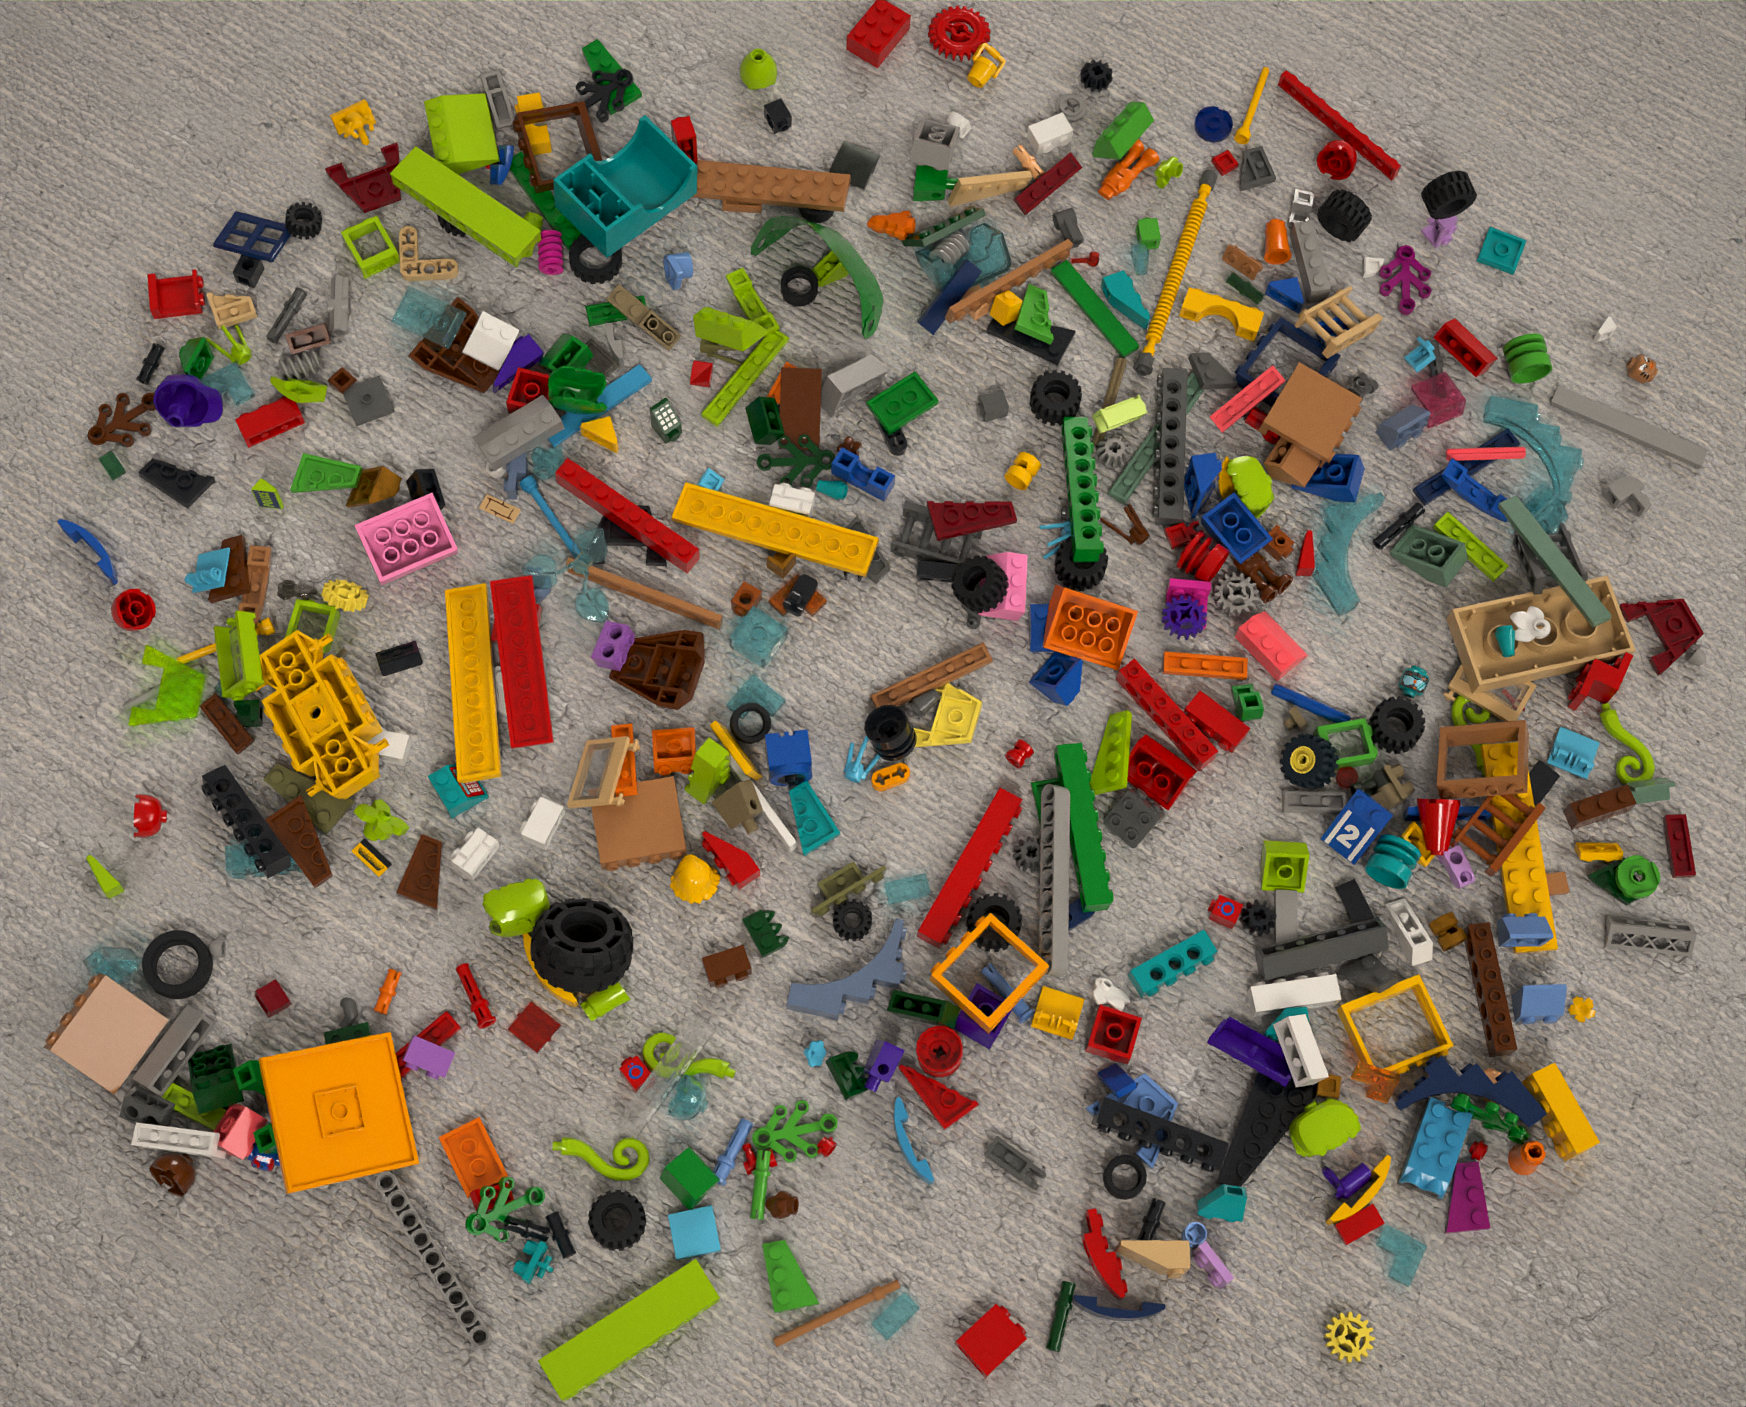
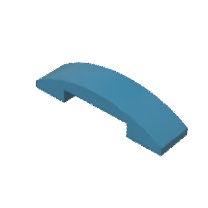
(920, 1168)

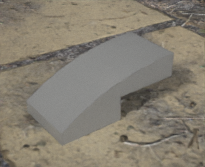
(1301, 207)
(615, 347)

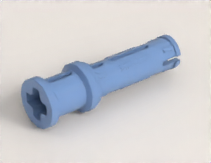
(1021, 1009)
(726, 1161)

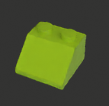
(1284, 866)

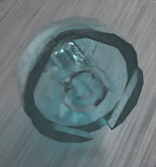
(689, 1099)

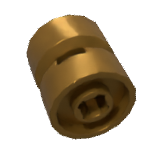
(1445, 924)

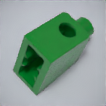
(931, 184)

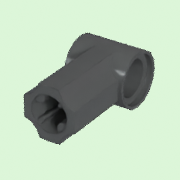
(1067, 223)

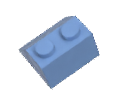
(1523, 931)
(1539, 1003)

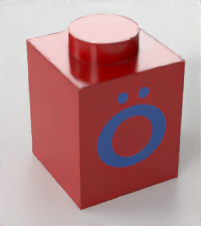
(1224, 911)
(634, 1072)

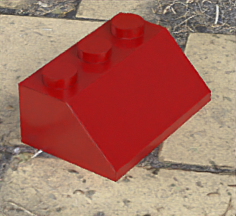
(1158, 772)

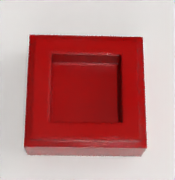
(1224, 162)

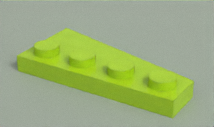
(1113, 756)

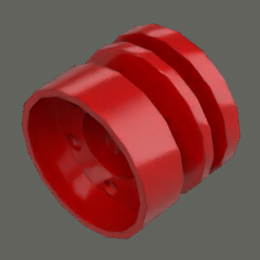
(1202, 558)
(931, 1041)

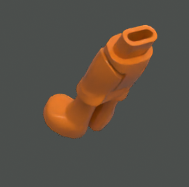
(1120, 177)

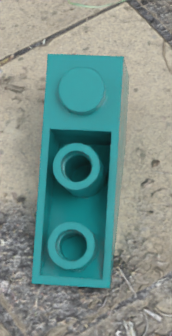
(1121, 295)

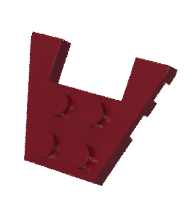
(372, 188)
(1673, 625)

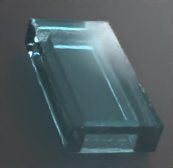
(907, 889)
(895, 1316)

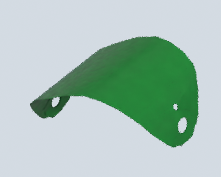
(863, 278)

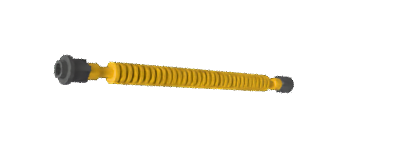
(1175, 274)

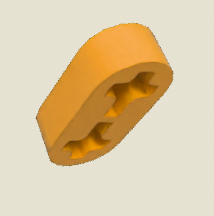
(891, 781)

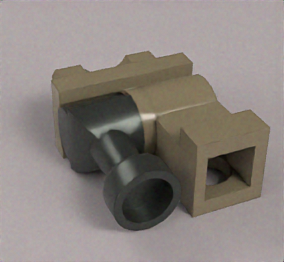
(1388, 788)

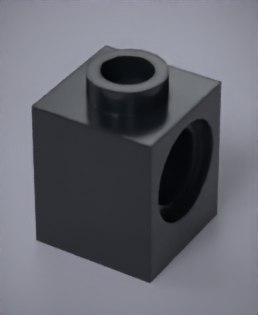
(777, 116)
(248, 277)

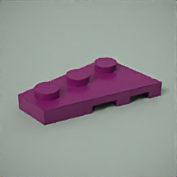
(1467, 1203)

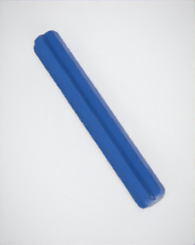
(1309, 704)

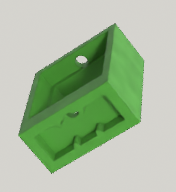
(1366, 734)

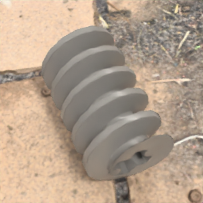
(951, 249)
(298, 366)

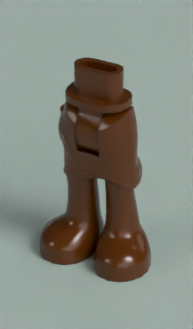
(1258, 563)

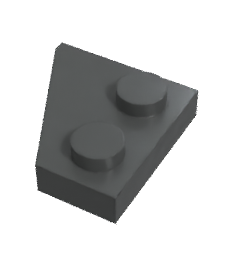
(1255, 169)
(1210, 372)
(1369, 974)

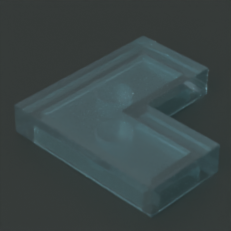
(230, 379)
(756, 692)
(1407, 1253)

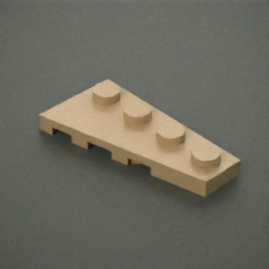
(985, 186)

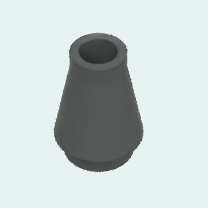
(924, 702)

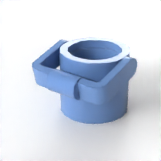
(676, 268)

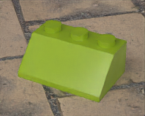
(727, 329)

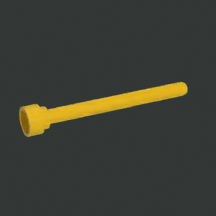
(1243, 134)
(264, 628)

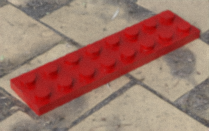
(521, 662)

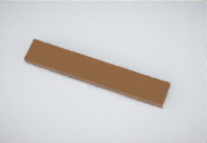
(933, 677)

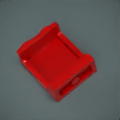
(175, 295)
(991, 1340)

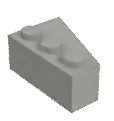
(851, 381)

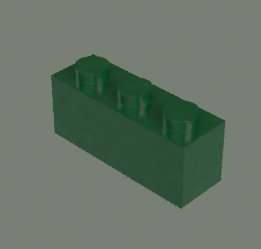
(923, 1009)

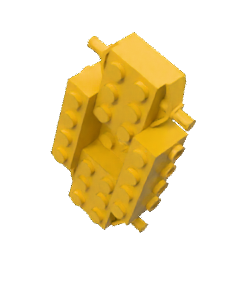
(336, 741)

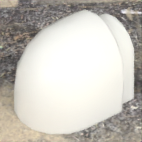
(958, 120)

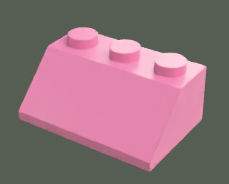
(1014, 602)

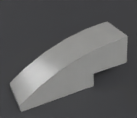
(497, 99)

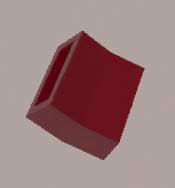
(272, 998)

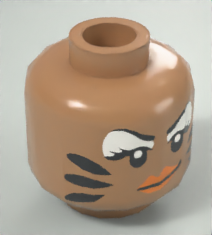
(1641, 369)

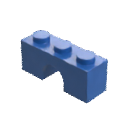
(850, 469)

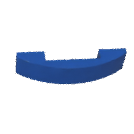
(1472, 491)
(77, 533)

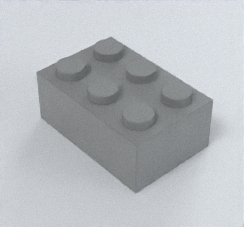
(934, 144)

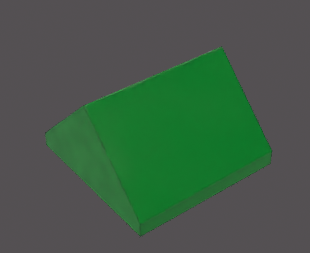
(689, 1178)

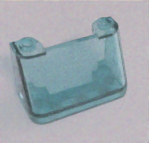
(986, 252)

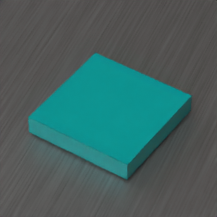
(1501, 250)

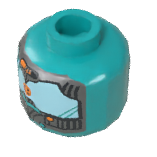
(1413, 681)

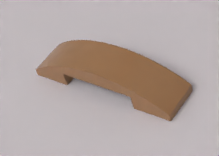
(258, 569)

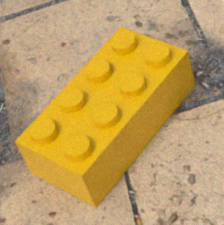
(1564, 1118)

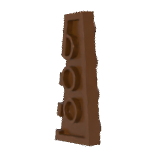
(298, 836)

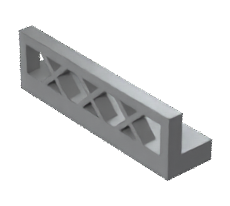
(1652, 928)

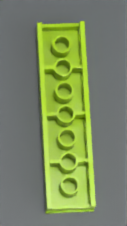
(465, 205)
(629, 1330)

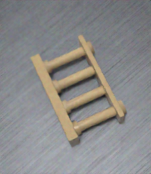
(1344, 338)

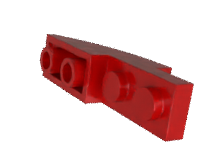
(1104, 1264)

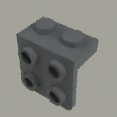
(1134, 817)

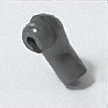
(973, 618)
(350, 1011)

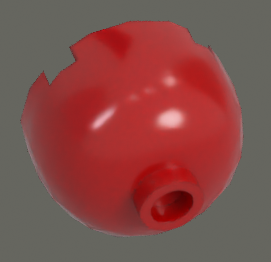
(1337, 159)
(133, 610)
(148, 815)

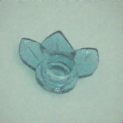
(548, 460)

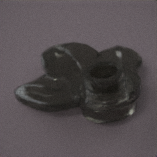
(288, 589)

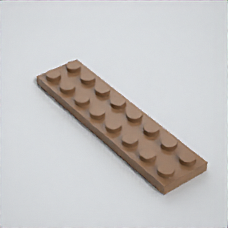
(772, 185)

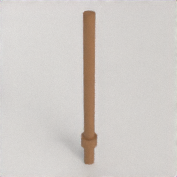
(877, 1293)

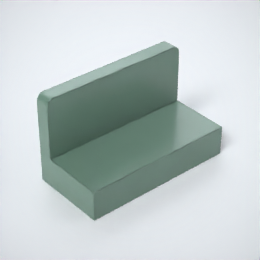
(1651, 790)

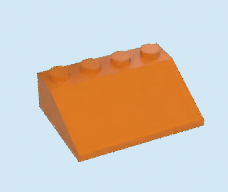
(1088, 627)

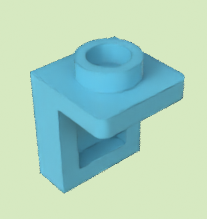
(1421, 355)

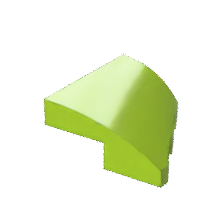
(300, 390)

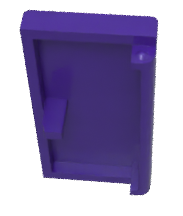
(1251, 1049)

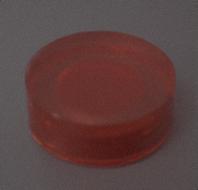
(1346, 776)

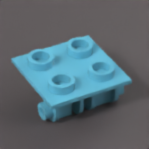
(210, 571)
(1573, 753)

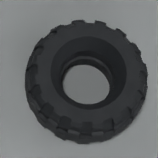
(581, 945)

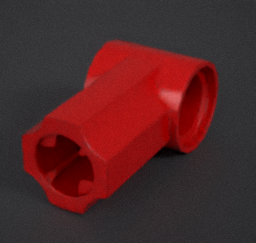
(1255, 420)

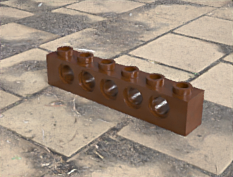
(1489, 990)

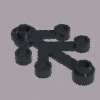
(604, 92)

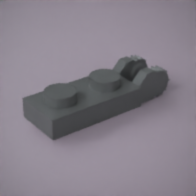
(1013, 1162)

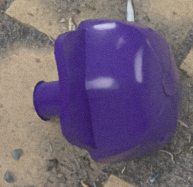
(187, 402)

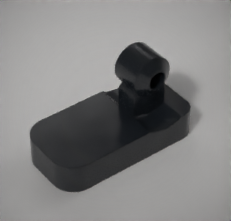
(800, 595)

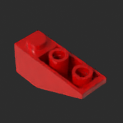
(735, 862)

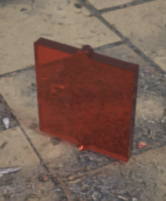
(534, 1027)

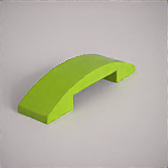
(750, 301)

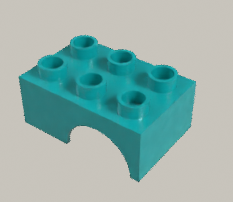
(627, 192)

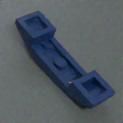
(1089, 1305)

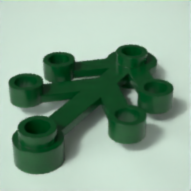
(799, 460)

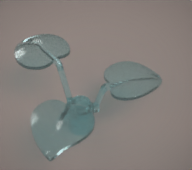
(590, 549)

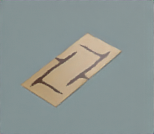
(500, 509)

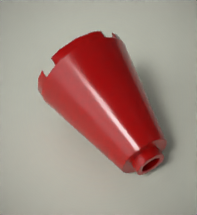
(1437, 822)

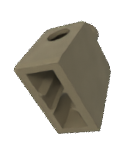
(739, 806)

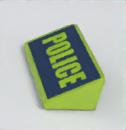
(266, 495)

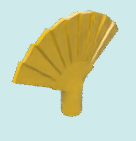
(1225, 482)

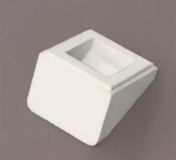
(1605, 331)

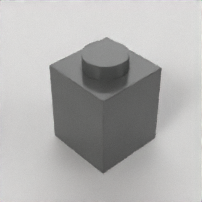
(992, 406)

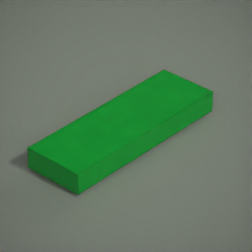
(606, 313)

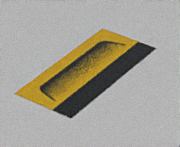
(371, 857)

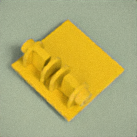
(1057, 1013)

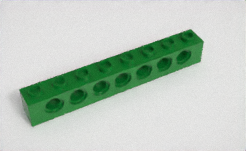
(1081, 489)

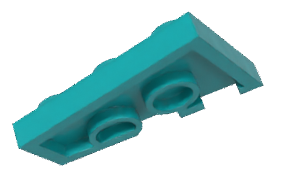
(811, 818)

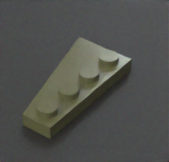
(322, 807)

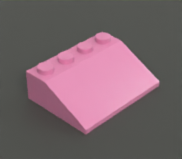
(406, 539)

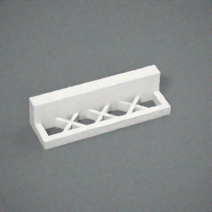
(177, 1140)

